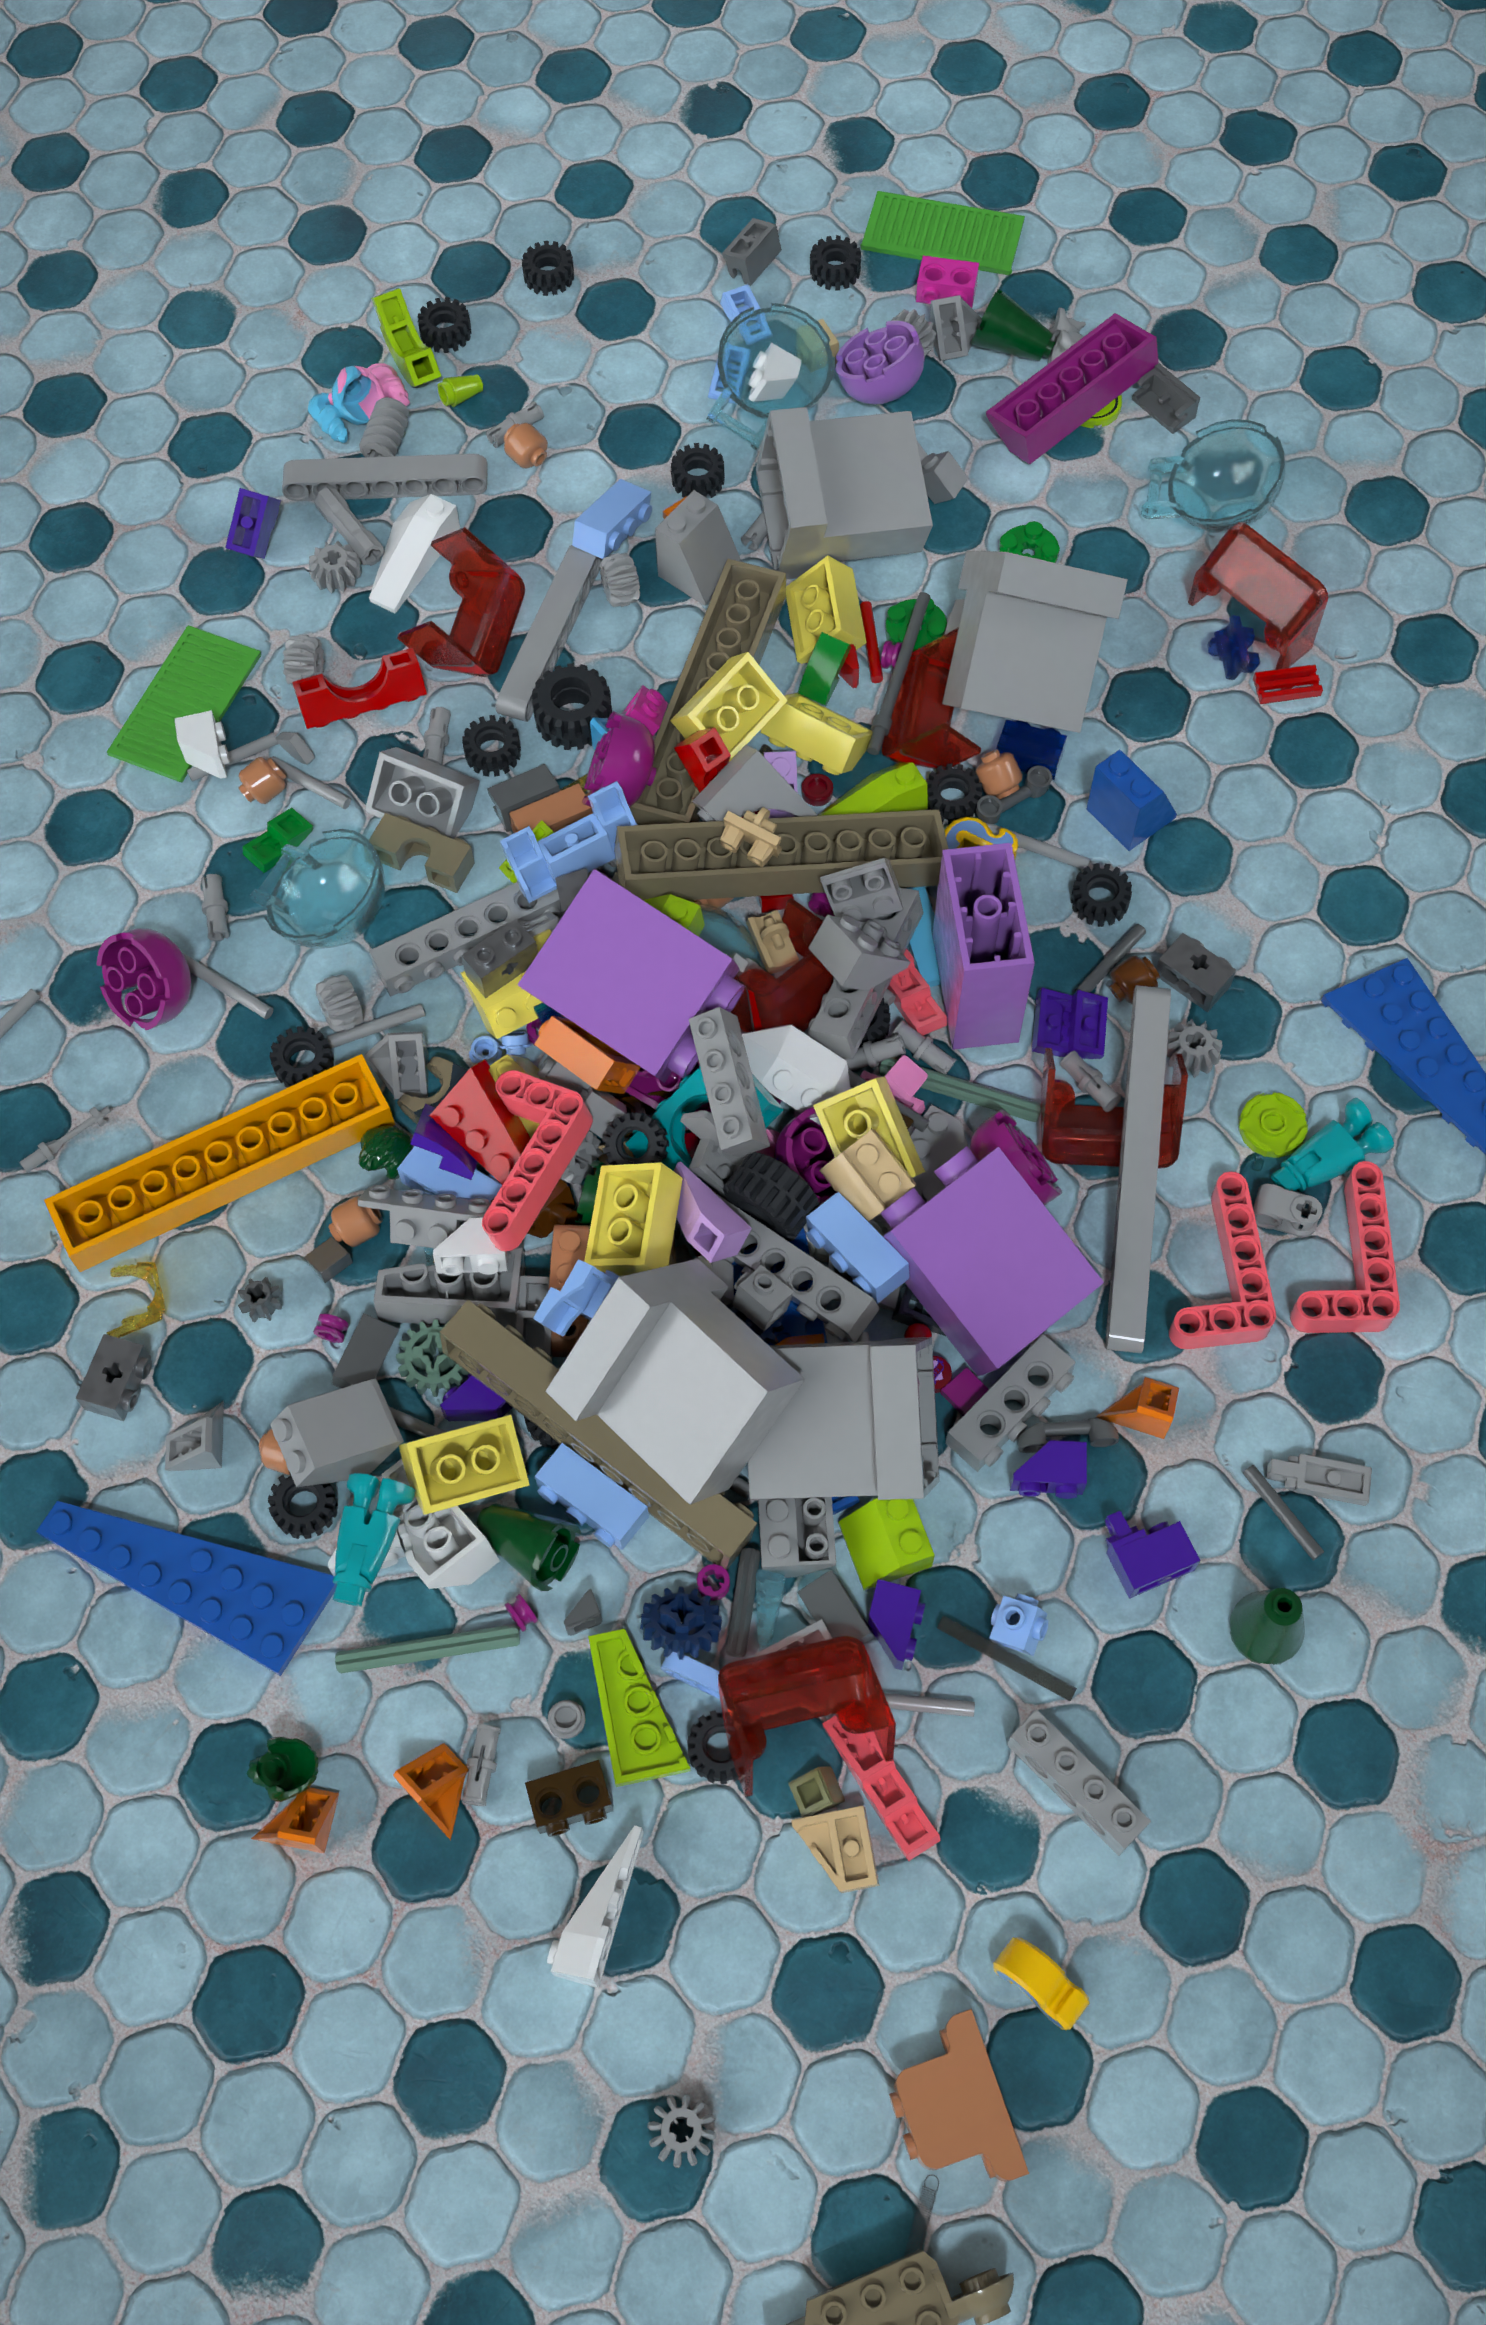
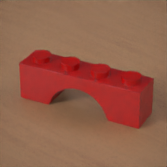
(395, 682)
(704, 756)

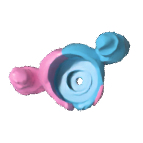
(355, 397)

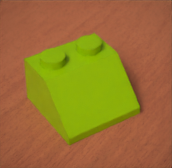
(886, 1541)

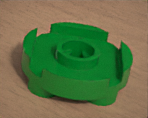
(1031, 537)
(898, 619)

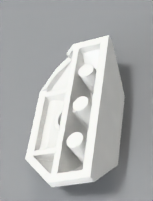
(795, 1067)

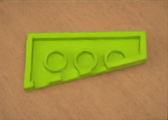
(635, 1725)

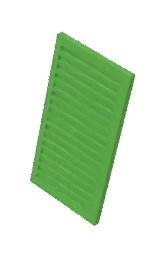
(943, 230)
(196, 677)

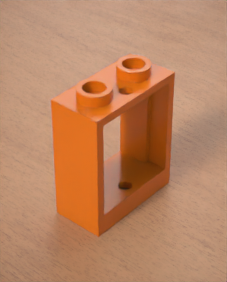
(586, 1055)

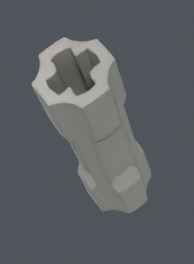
(337, 512)

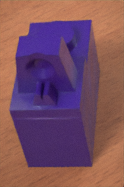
(252, 523)
(1151, 1559)

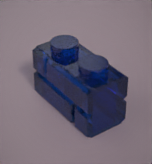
(1032, 745)

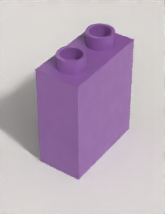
(982, 945)
(631, 977)
(987, 1258)

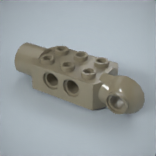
(910, 2294)

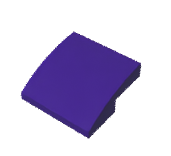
(1070, 1023)
(435, 1139)

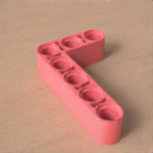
(554, 1111)
(1365, 1262)
(1238, 1272)

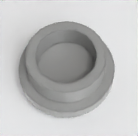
(566, 1719)

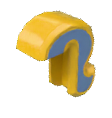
(975, 832)
(1041, 1982)

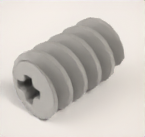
(384, 428)

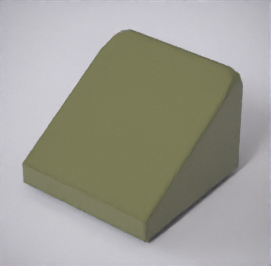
(816, 1791)

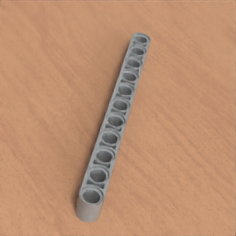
(1138, 1170)

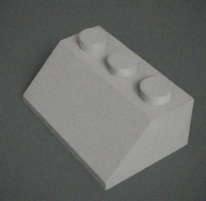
(421, 792)

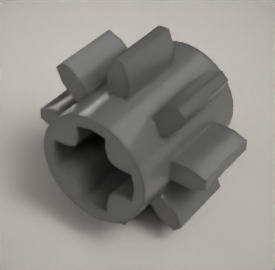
(255, 1292)

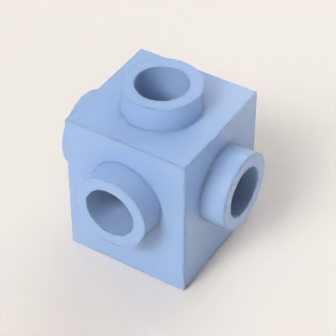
(1019, 1624)

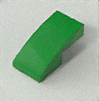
(823, 669)
(284, 829)

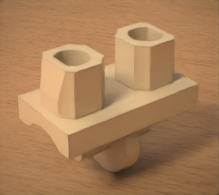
(756, 831)
(772, 942)

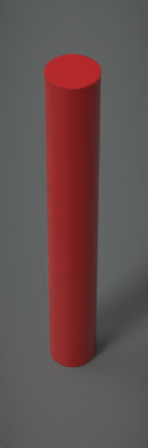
(872, 643)

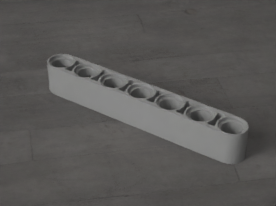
(386, 476)
(548, 632)

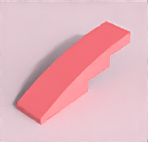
(915, 1000)
(884, 1789)

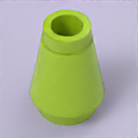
(459, 389)

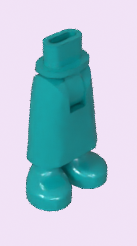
(1334, 1150)
(366, 1537)

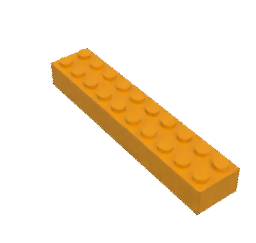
(218, 1163)

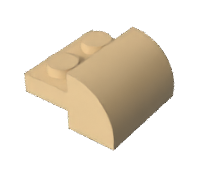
(868, 1175)

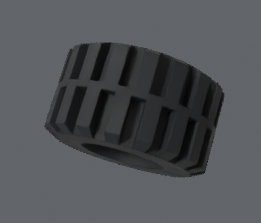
(565, 687)
(771, 1194)

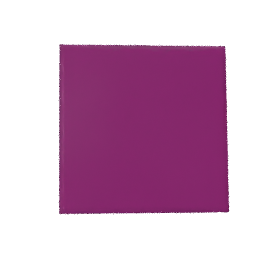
(964, 1391)

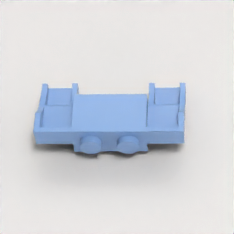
(576, 847)
(581, 1295)

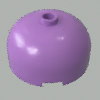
(881, 363)

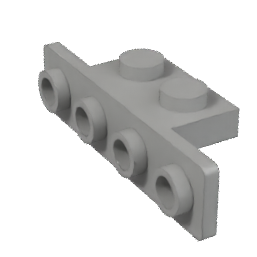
(709, 1161)
(421, 1217)

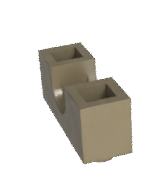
(400, 839)

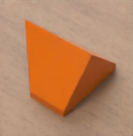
(1145, 1409)
(435, 1785)
(303, 1822)

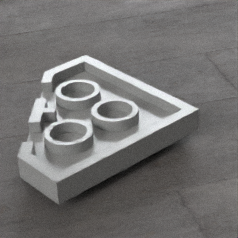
(935, 1146)

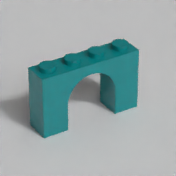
(687, 1100)

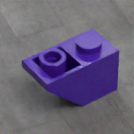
(473, 1402)
(1056, 1469)
(892, 1618)

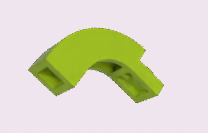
(408, 351)

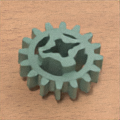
(420, 1353)

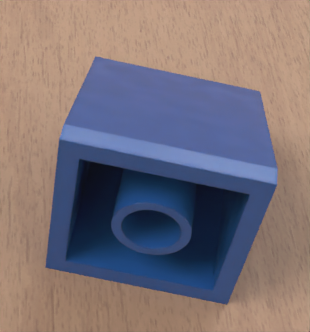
(1128, 801)

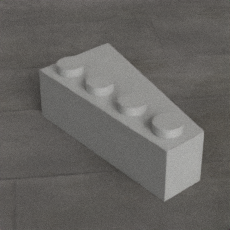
(421, 1294)

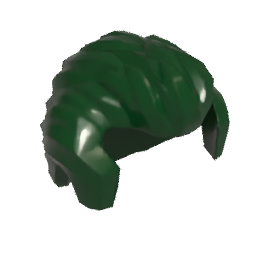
(384, 1148)
(285, 1768)

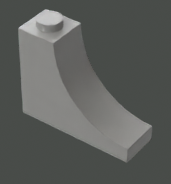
(748, 784)

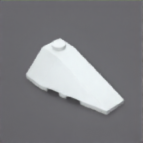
(409, 549)
(441, 1545)
(590, 1932)

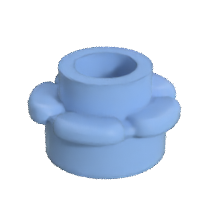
(515, 1043)
(483, 1044)

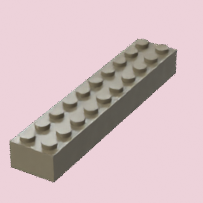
(735, 623)
(694, 865)
(521, 1378)

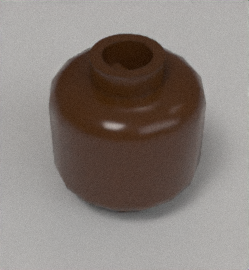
(1131, 973)

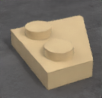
(841, 1846)

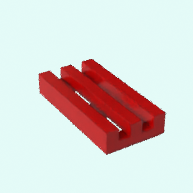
(1286, 680)

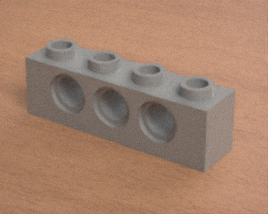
(729, 1082)
(1041, 1359)
(1077, 1782)

